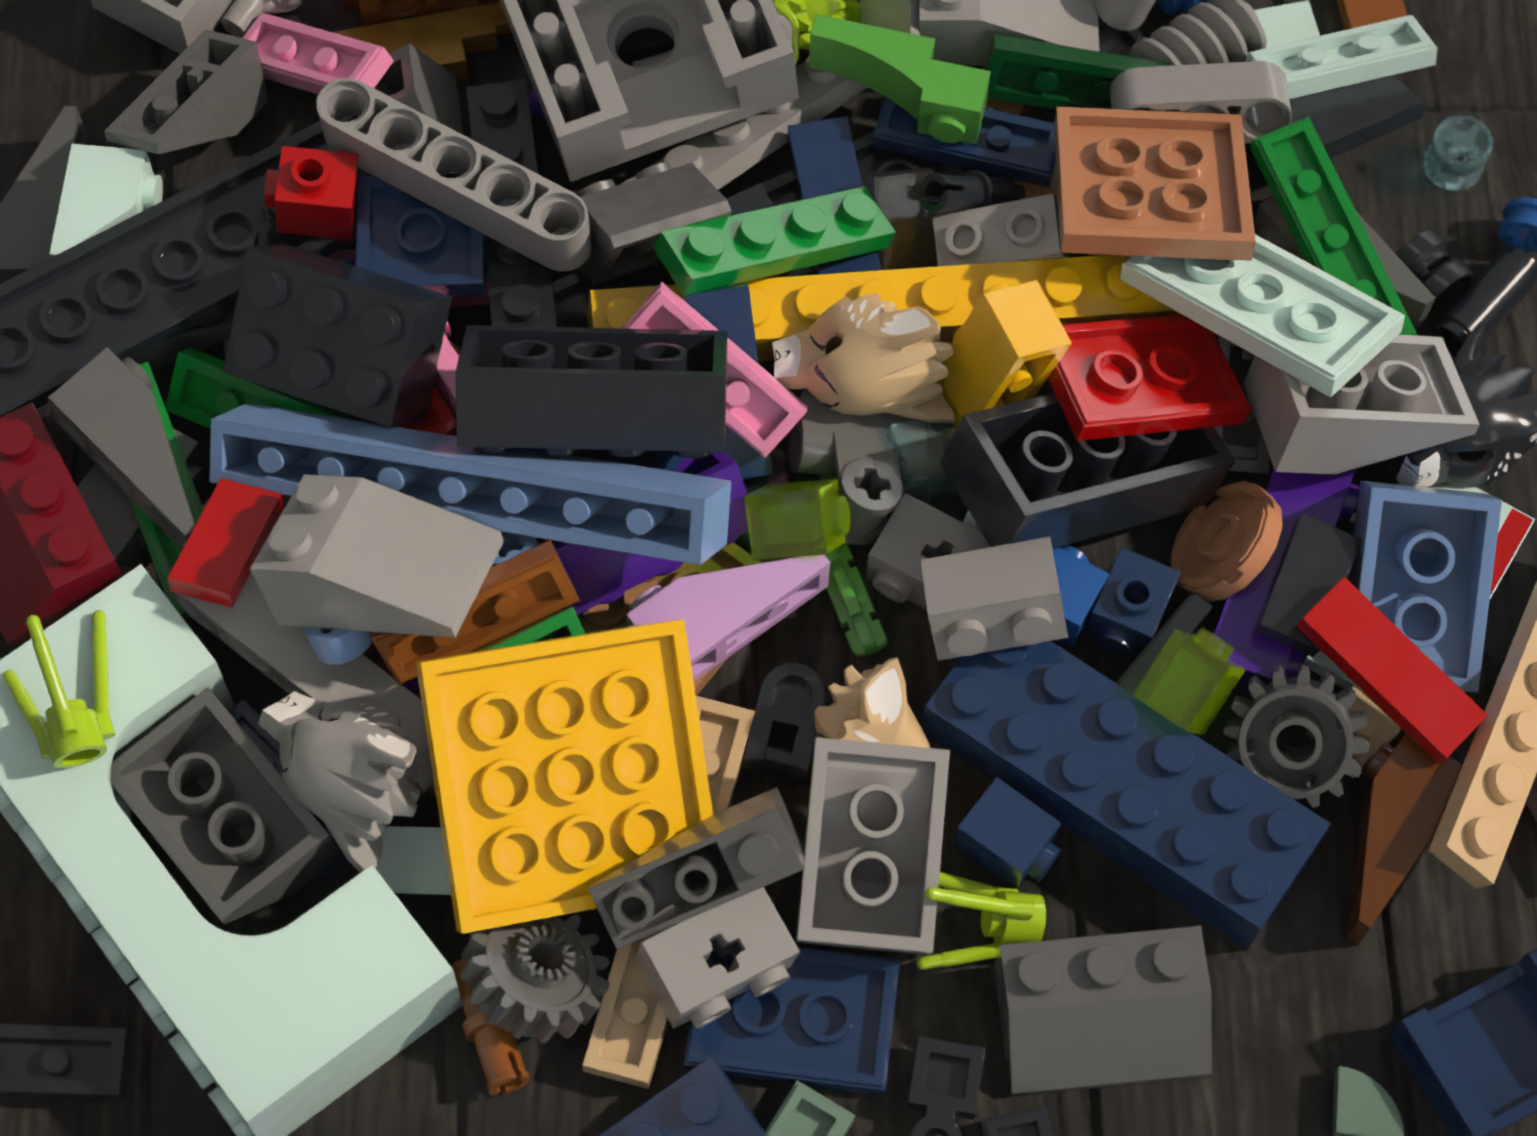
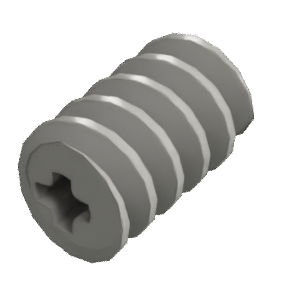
(1206, 35)

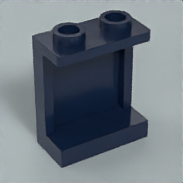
(1478, 1052)

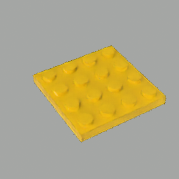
(560, 765)

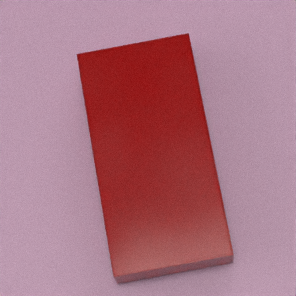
(225, 542)

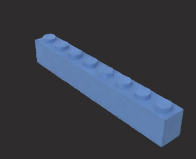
(513, 492)

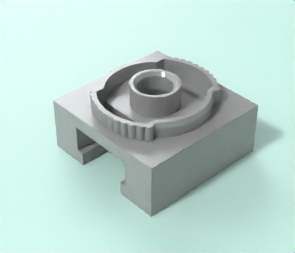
(601, 112)

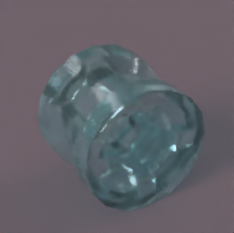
(1458, 137)

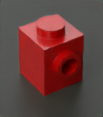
(314, 192)

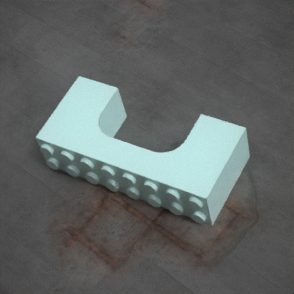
(267, 1016)

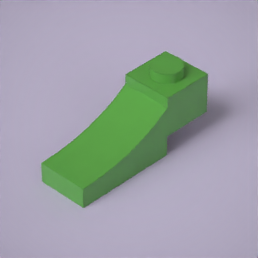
(900, 65)

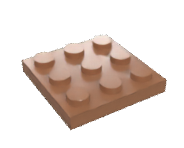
(1153, 184)

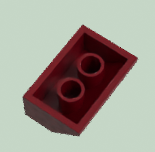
(47, 535)

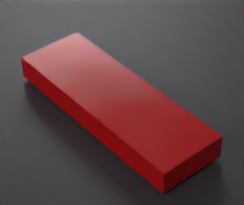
(1391, 670)

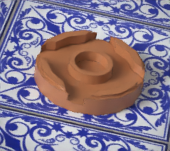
(1227, 542)

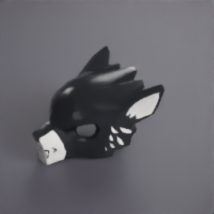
(1505, 418)

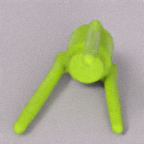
(72, 731)
(1005, 916)

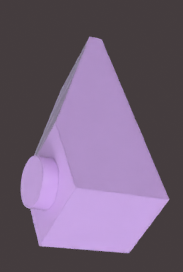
(731, 605)

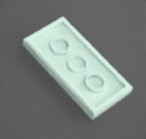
(1274, 310)

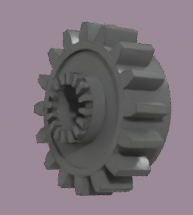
(1302, 702)
(535, 976)

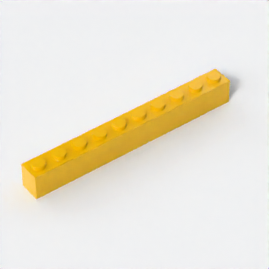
(1076, 288)

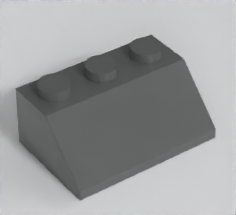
(221, 810)
(1105, 1010)

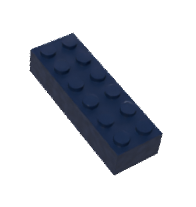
(1127, 782)

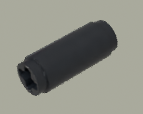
(1487, 298)

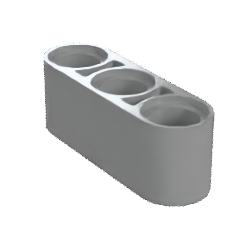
(1245, 88)

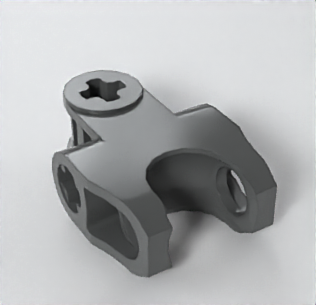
(855, 454)

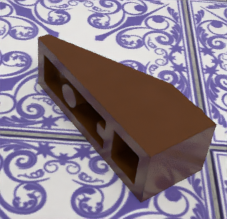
(1395, 825)

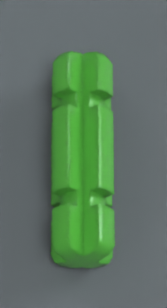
(853, 604)

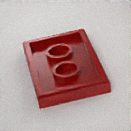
(1145, 378)

